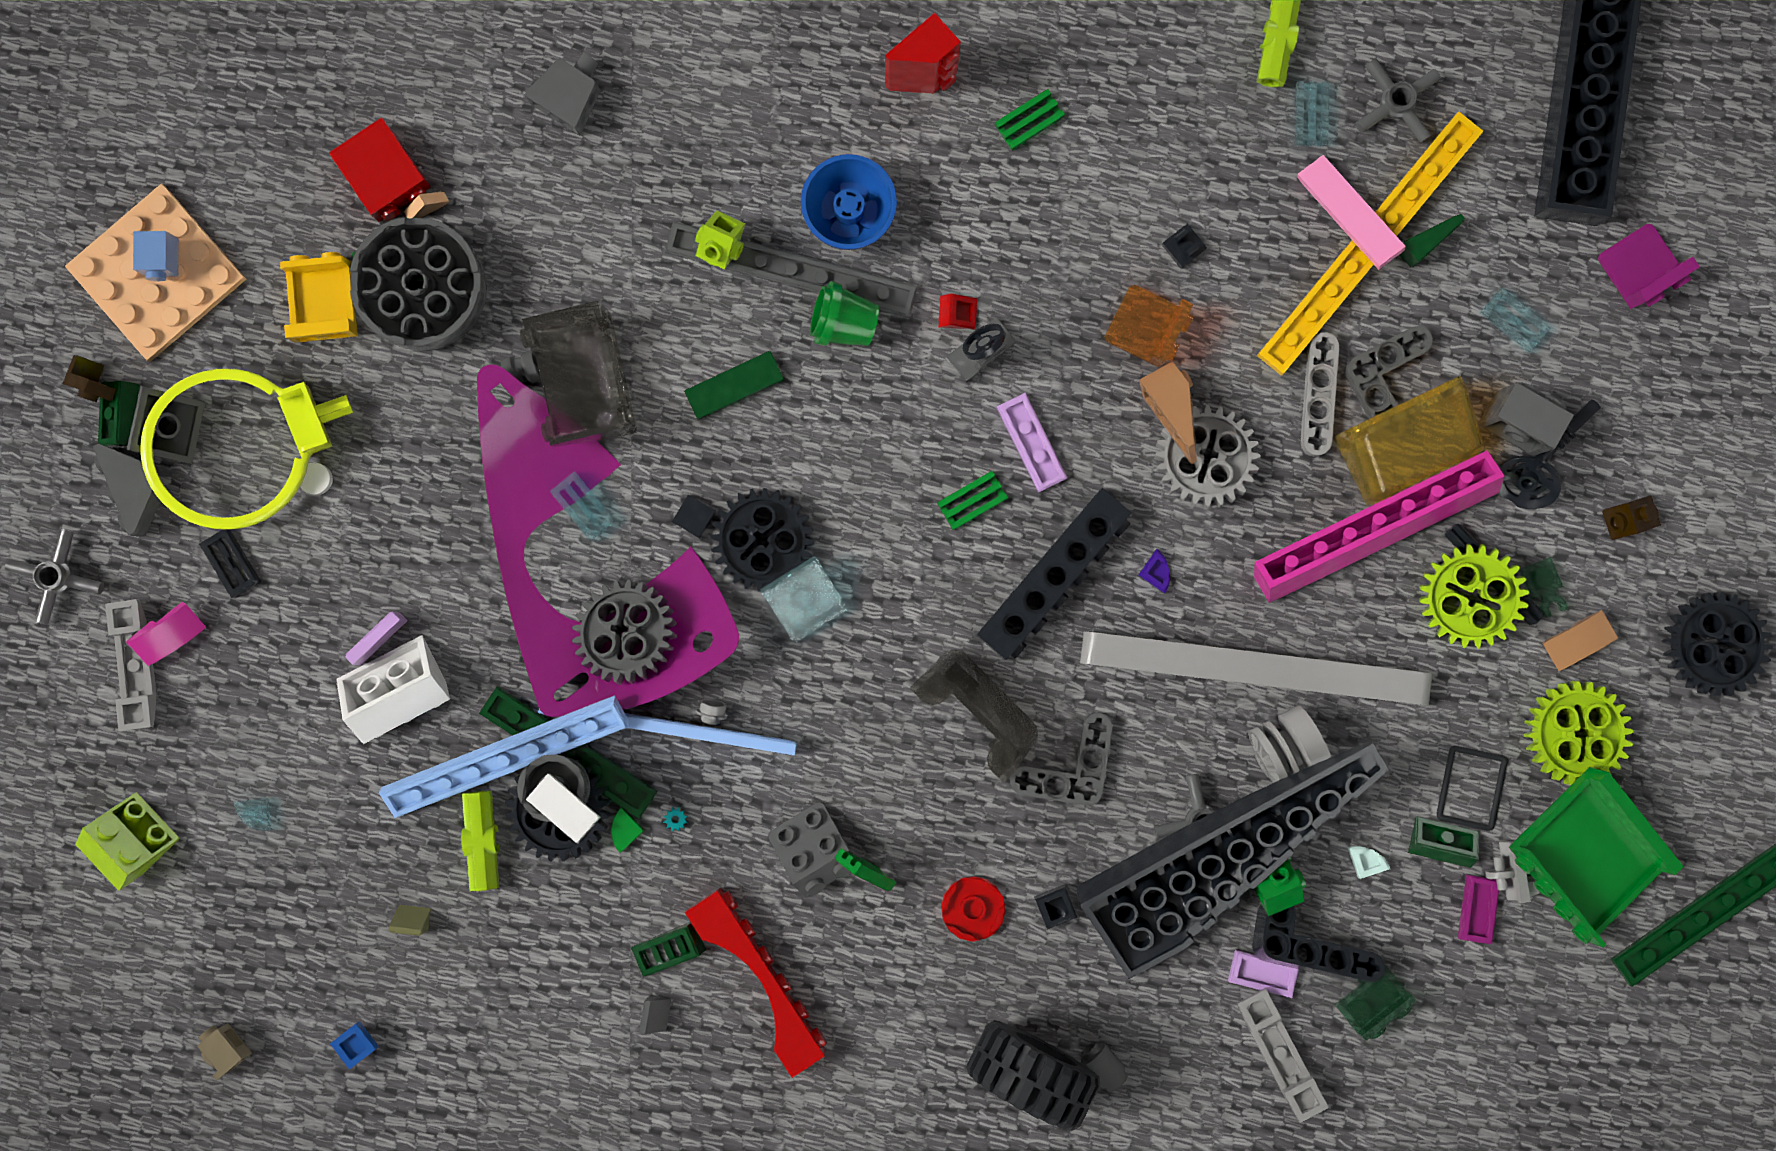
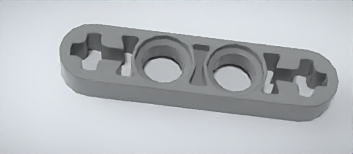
(1317, 394)

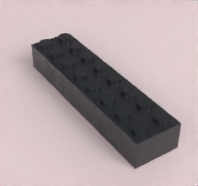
(1587, 110)

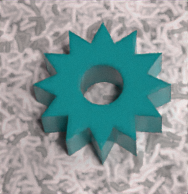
(670, 823)

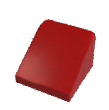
(957, 312)

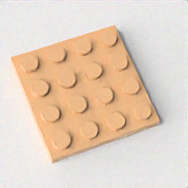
(154, 311)

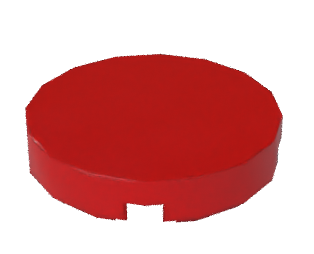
(967, 898)

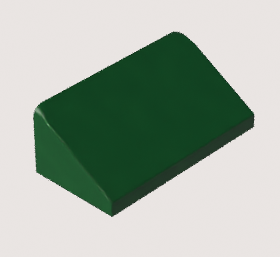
(117, 415)
(1444, 842)

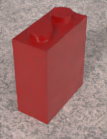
(380, 170)

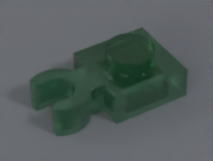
(1542, 582)

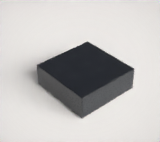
(694, 516)

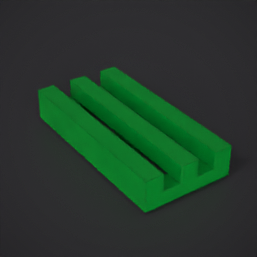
(1051, 105)
(949, 513)
(865, 870)

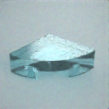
(255, 813)

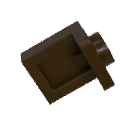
(84, 376)
(1631, 517)

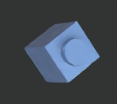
(155, 254)

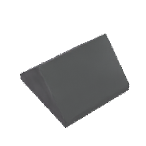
(175, 429)

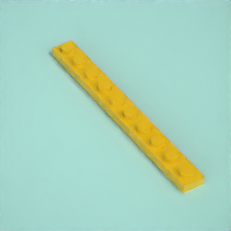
(1352, 262)

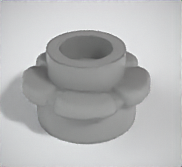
(712, 711)

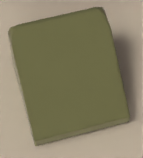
(410, 920)

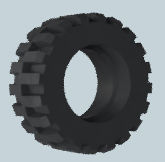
(1033, 1075)

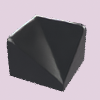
(1055, 907)

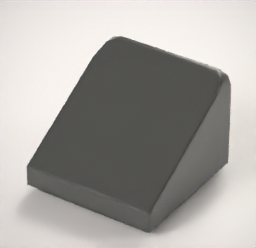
(655, 1015)

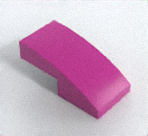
(166, 635)

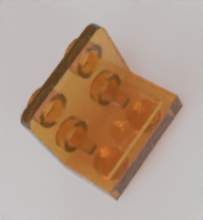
(1149, 326)

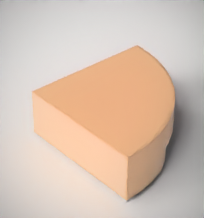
(425, 204)

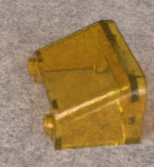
(1411, 441)

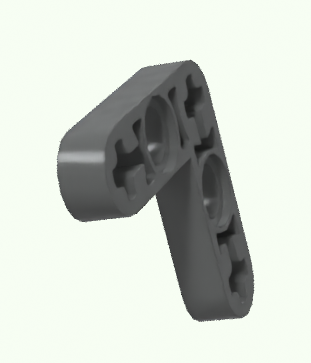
(1374, 379)
(1082, 772)

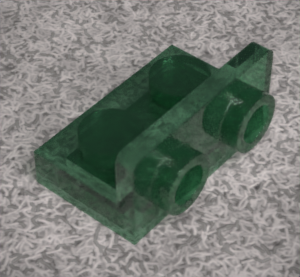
(1375, 1005)

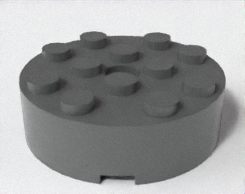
(393, 260)

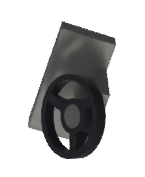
(981, 349)

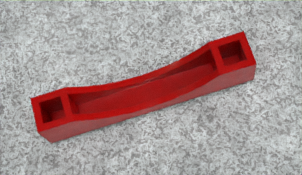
(719, 924)

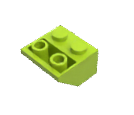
(126, 840)

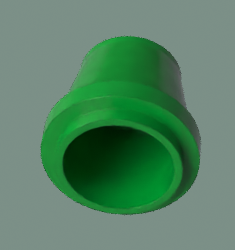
(843, 317)

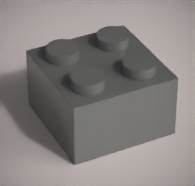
(1526, 418)

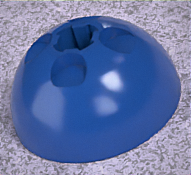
(838, 188)

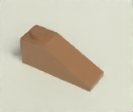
(1171, 401)

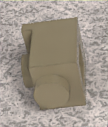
(222, 1049)

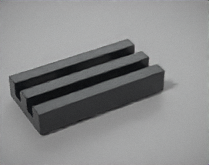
(244, 585)

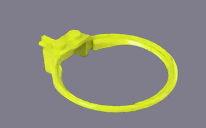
(303, 418)

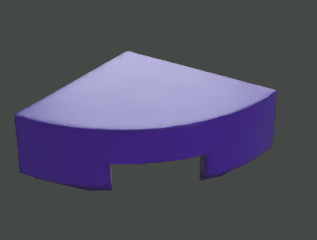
(1156, 571)

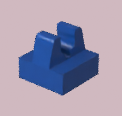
(354, 1045)

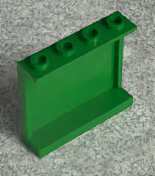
(1592, 854)

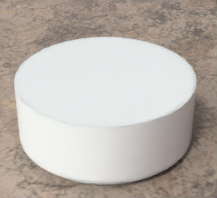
(317, 479)

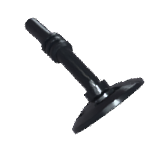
(1531, 470)

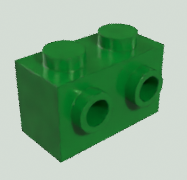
(1281, 889)

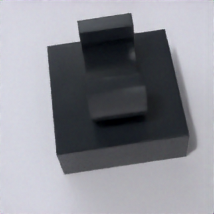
(1184, 246)

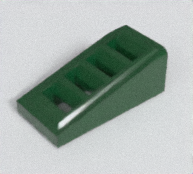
(1423, 243)
(692, 938)

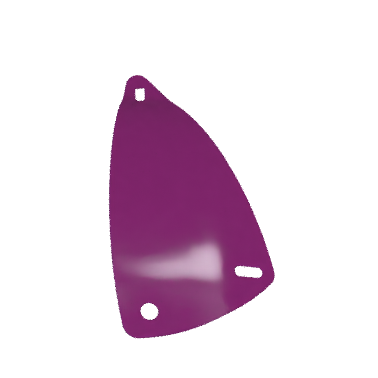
(518, 483)

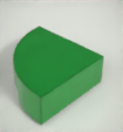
(624, 830)

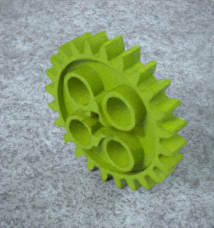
(1486, 569)
(1549, 735)

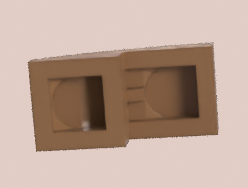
(1580, 640)

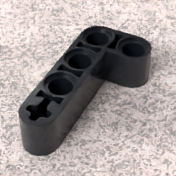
(1317, 950)

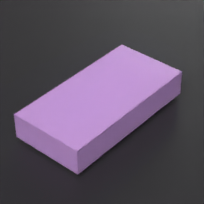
(375, 638)
(1257, 974)

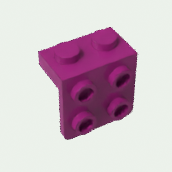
(1644, 267)

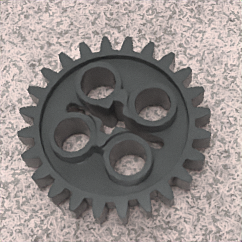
(595, 632)

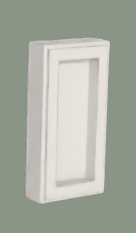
(563, 808)

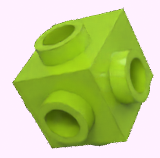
(720, 240)

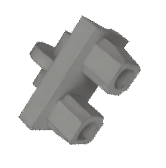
(1511, 877)

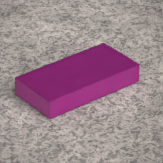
(1478, 909)

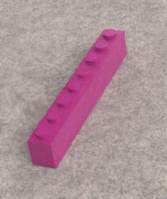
(1378, 526)

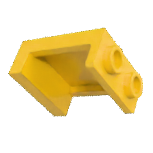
(319, 298)

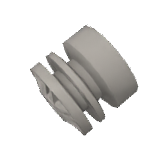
(1285, 750)

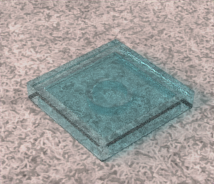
(804, 599)

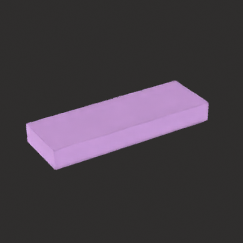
(1031, 442)

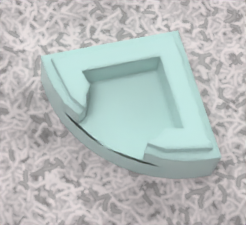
(1367, 861)

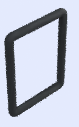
(1487, 827)

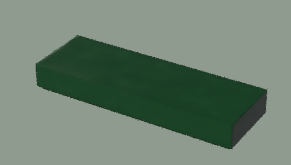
(734, 385)

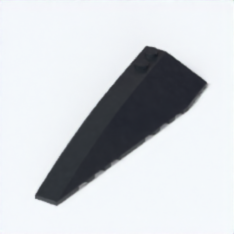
(1186, 880)

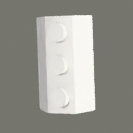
(391, 690)

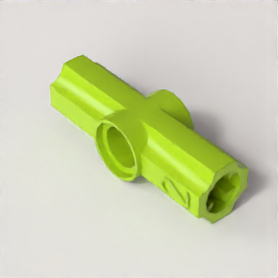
(1278, 42)
(479, 840)

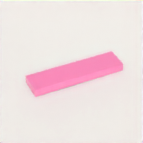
(1351, 212)

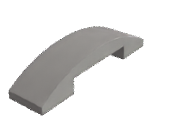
(136, 679)
(1281, 1055)

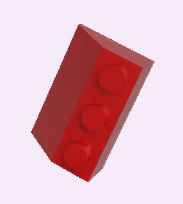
(924, 59)

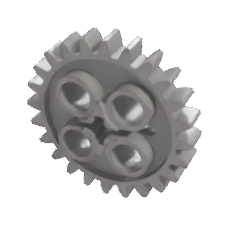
(1234, 464)

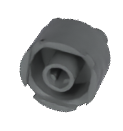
(563, 768)

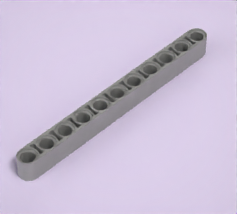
(1256, 668)

